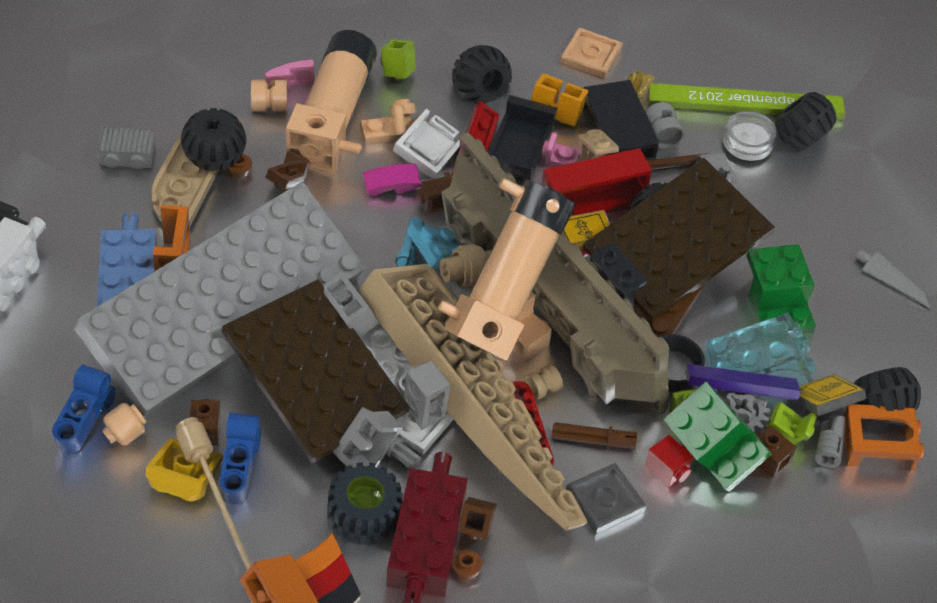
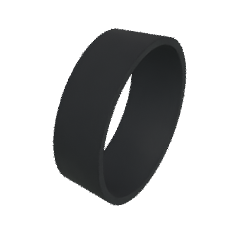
(689, 348)

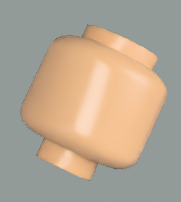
(123, 424)

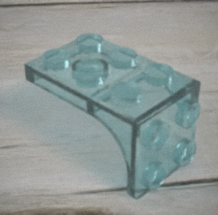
(764, 348)

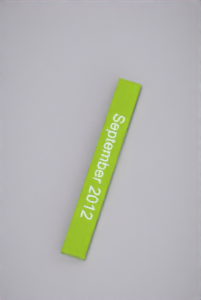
(730, 99)

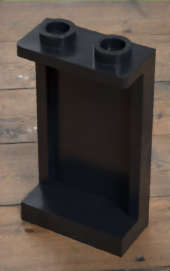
(622, 117)
(522, 137)
(619, 270)

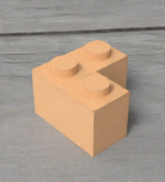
(535, 333)

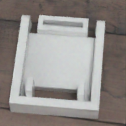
(431, 141)

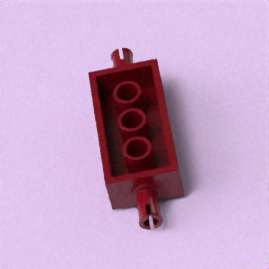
(427, 531)

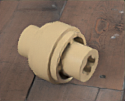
(464, 265)

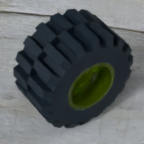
(364, 503)

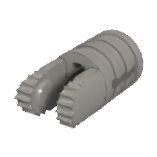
(831, 442)

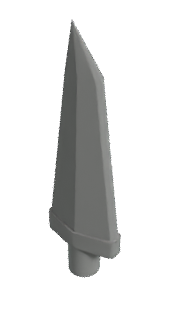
(885, 272)

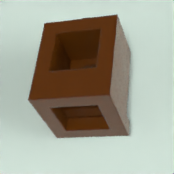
(430, 193)

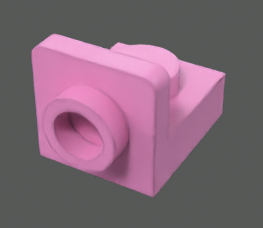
(558, 154)

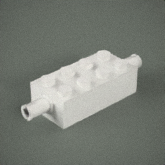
(17, 256)

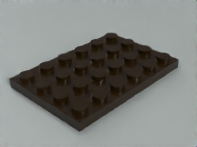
(684, 236)
(312, 368)

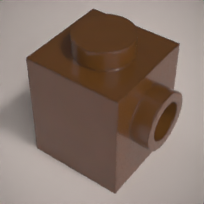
(209, 414)
(781, 450)
(477, 518)

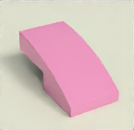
(294, 73)

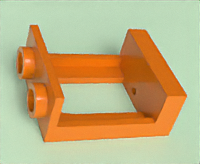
(176, 232)
(857, 447)

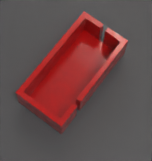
(601, 182)

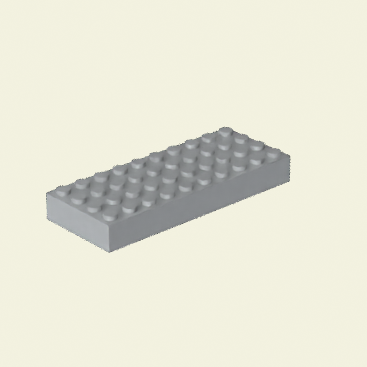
(169, 324)

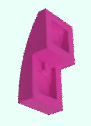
(398, 177)

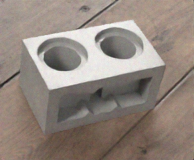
(350, 304)
(426, 394)

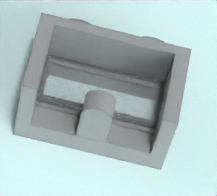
(368, 438)

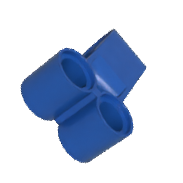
(90, 392)
(242, 441)

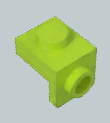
(791, 424)

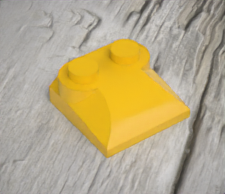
(177, 476)

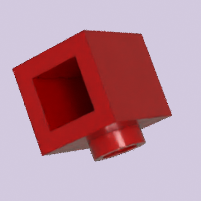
(669, 461)

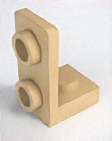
(595, 144)

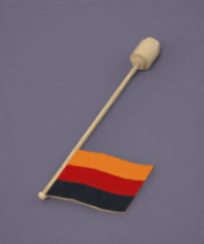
(321, 567)

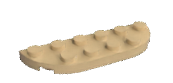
(181, 183)

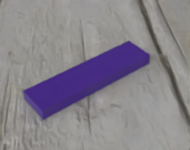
(743, 382)

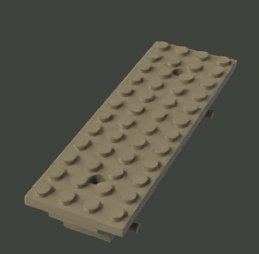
(606, 338)

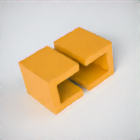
(570, 102)

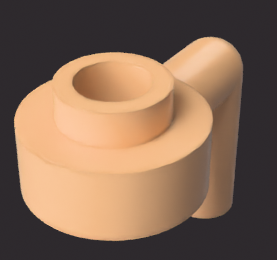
(400, 109)

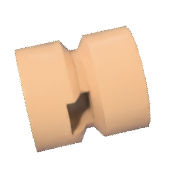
(268, 95)

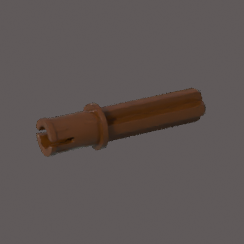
(594, 435)

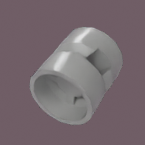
(665, 125)

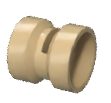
(544, 381)

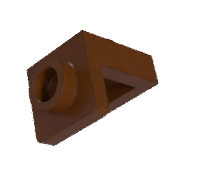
(290, 172)

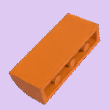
(277, 582)

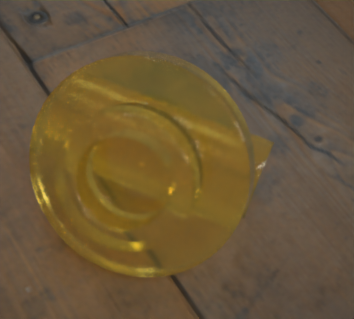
(641, 82)

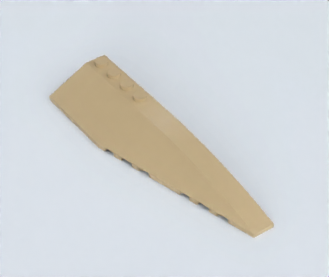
(479, 396)

